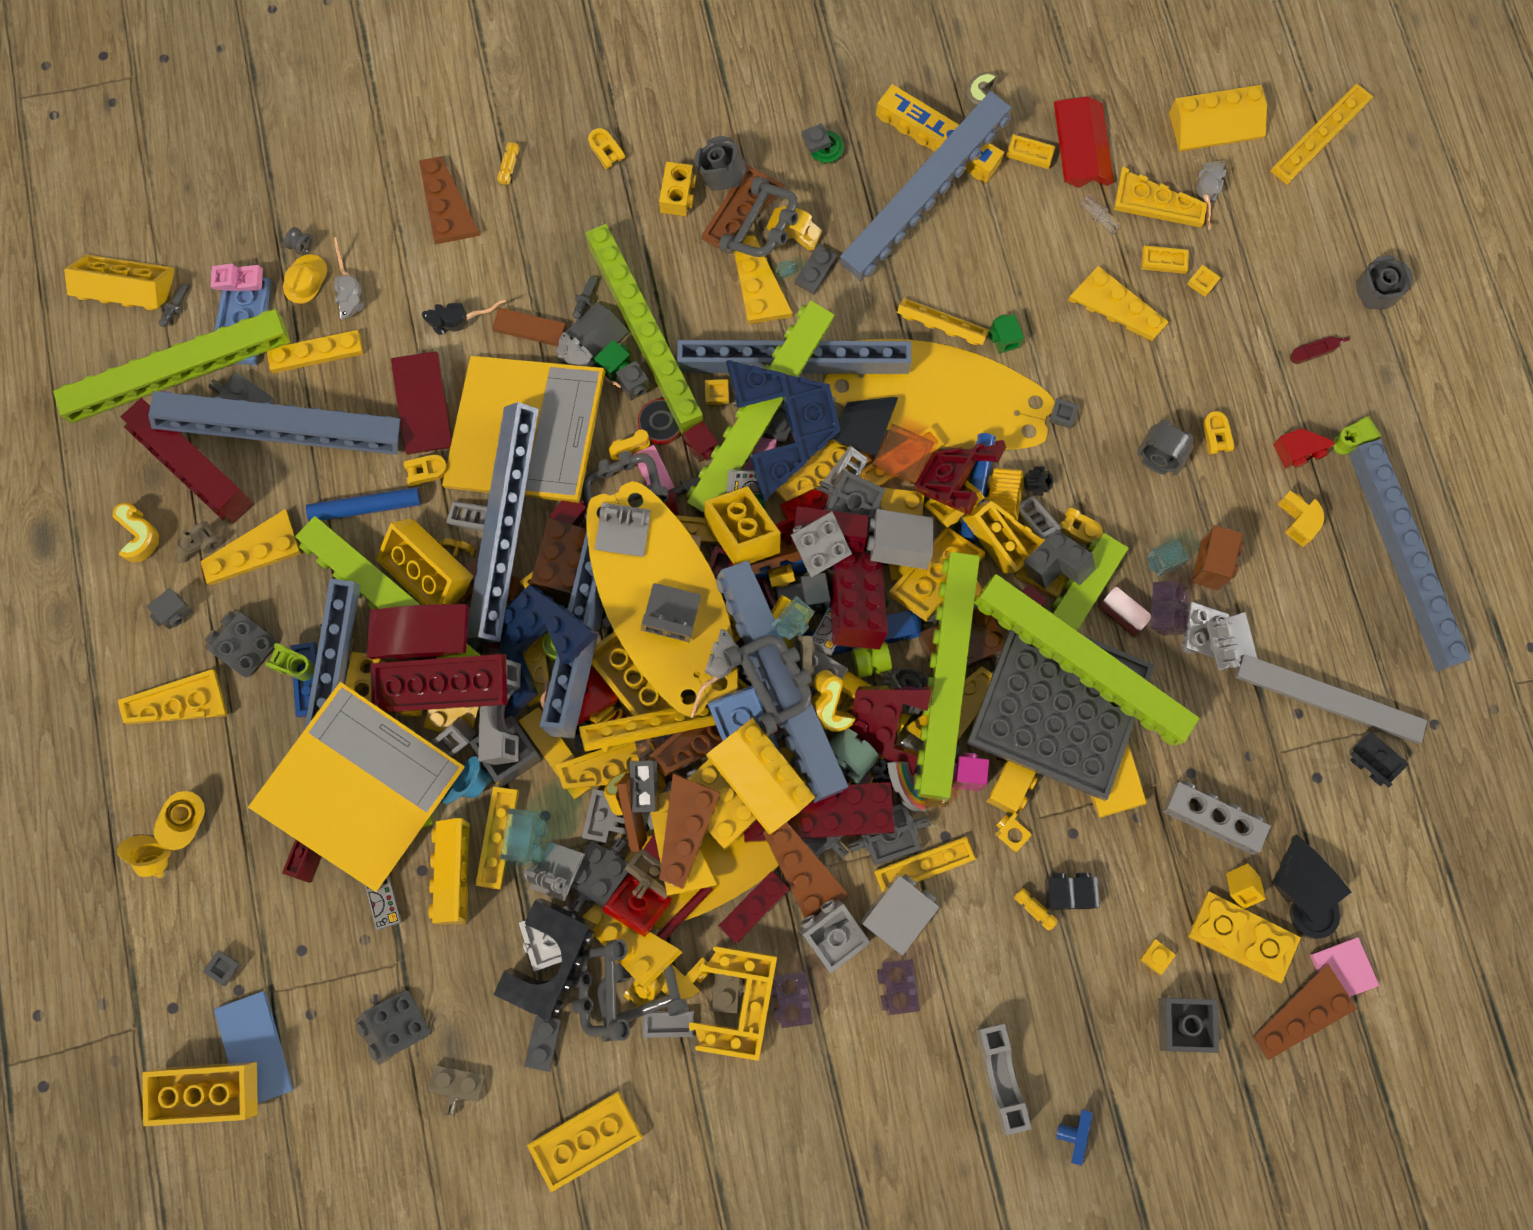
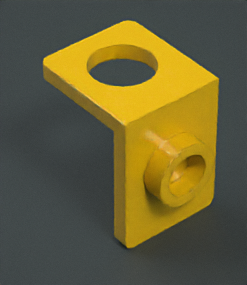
(1005, 825)

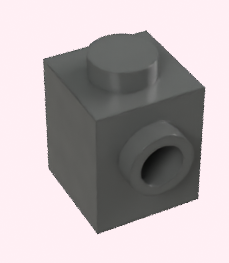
(633, 380)
(169, 609)

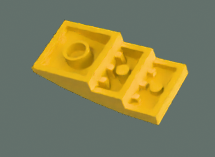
(1126, 789)

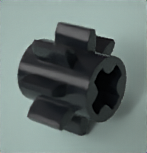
(1038, 481)
(879, 772)

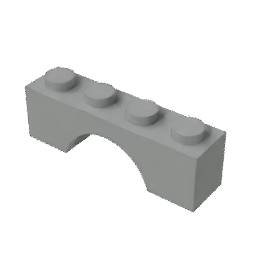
(496, 742)
(1002, 1080)

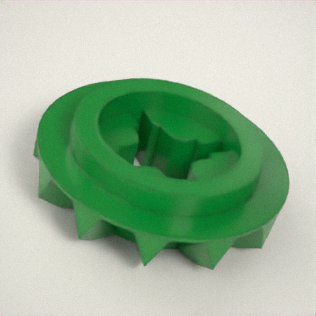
(835, 151)

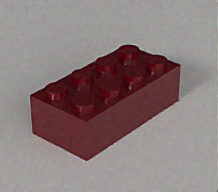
(857, 602)

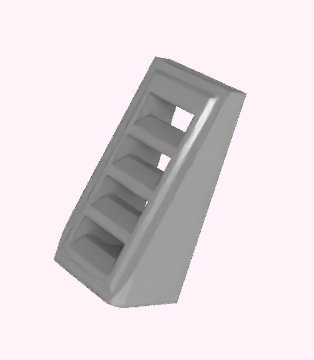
(842, 463)
(472, 524)
(1050, 524)
(459, 731)

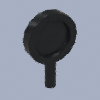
(1320, 928)

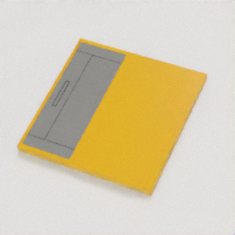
(563, 431)
(356, 787)

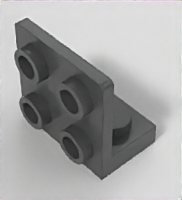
(670, 612)

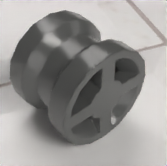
(298, 241)

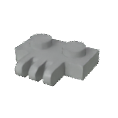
(601, 819)

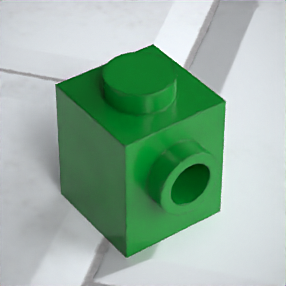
(1006, 333)
(613, 359)

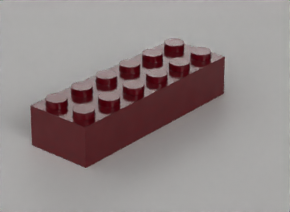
(187, 464)

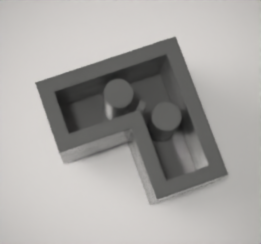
(1057, 556)
(810, 590)

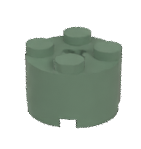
(853, 755)

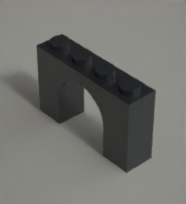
(572, 936)

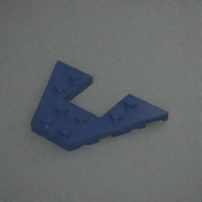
(809, 413)
(524, 623)

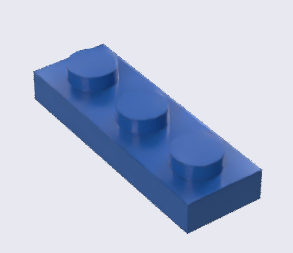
(302, 689)

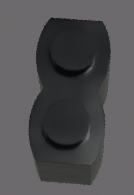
(1072, 893)

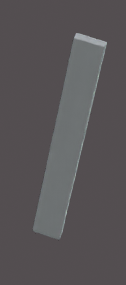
(1331, 699)

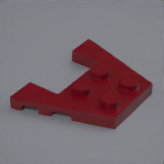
(949, 469)
(879, 717)

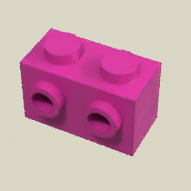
(970, 772)

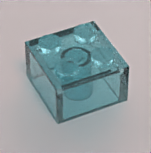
(523, 838)

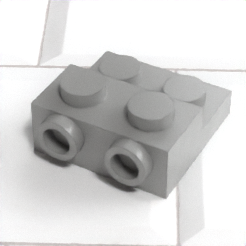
(833, 935)

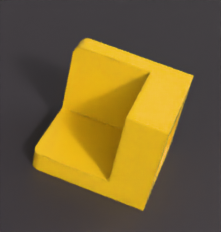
(1245, 886)

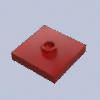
(596, 698)
(635, 912)

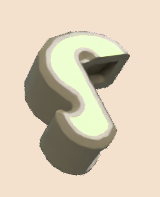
(978, 89)

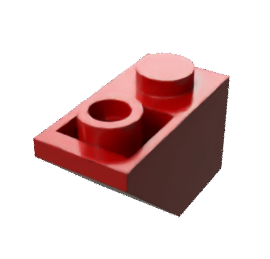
(1300, 446)

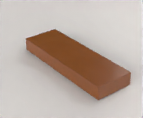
(528, 327)
(633, 820)

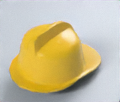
(304, 278)
(179, 820)
(144, 855)

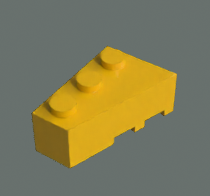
(1002, 536)

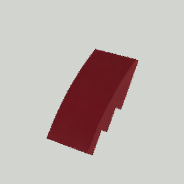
(421, 402)
(418, 631)

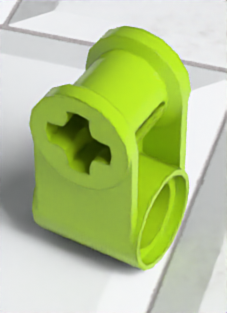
(1355, 435)
(287, 662)

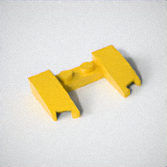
(747, 1038)

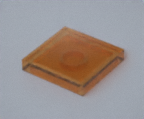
(903, 454)

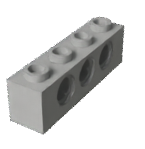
(1254, 827)

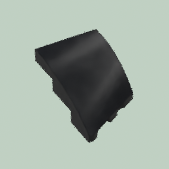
(865, 424)
(1308, 880)

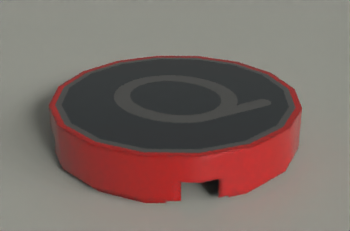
(658, 422)

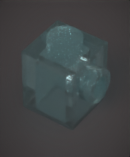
(1167, 557)
(793, 619)

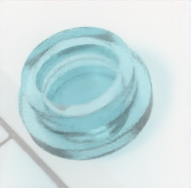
(786, 269)

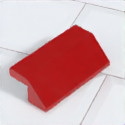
(1083, 141)

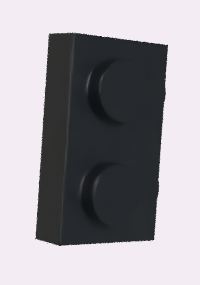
(1377, 758)

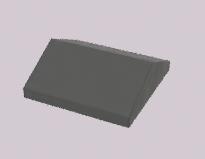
(597, 329)

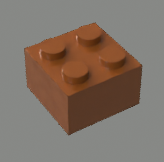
(1217, 557)

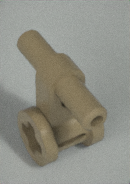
(197, 538)

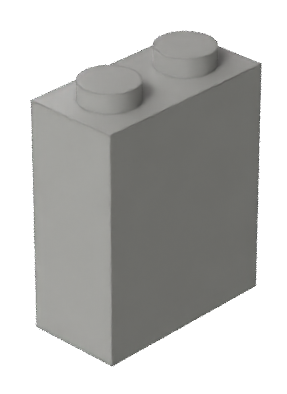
(901, 539)
(900, 913)

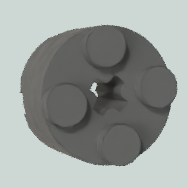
(720, 163)
(1383, 283)
(1165, 448)

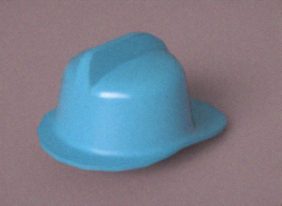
(469, 783)

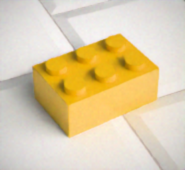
(742, 526)
(731, 814)

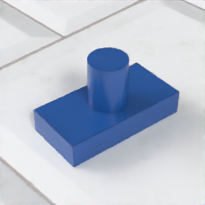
(1078, 1136)

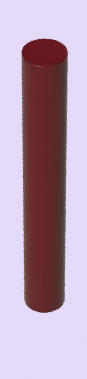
(684, 912)

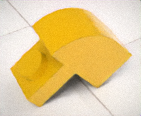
(803, 231)
(1308, 517)
(685, 983)

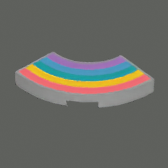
(904, 784)

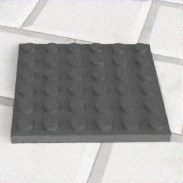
(1052, 720)

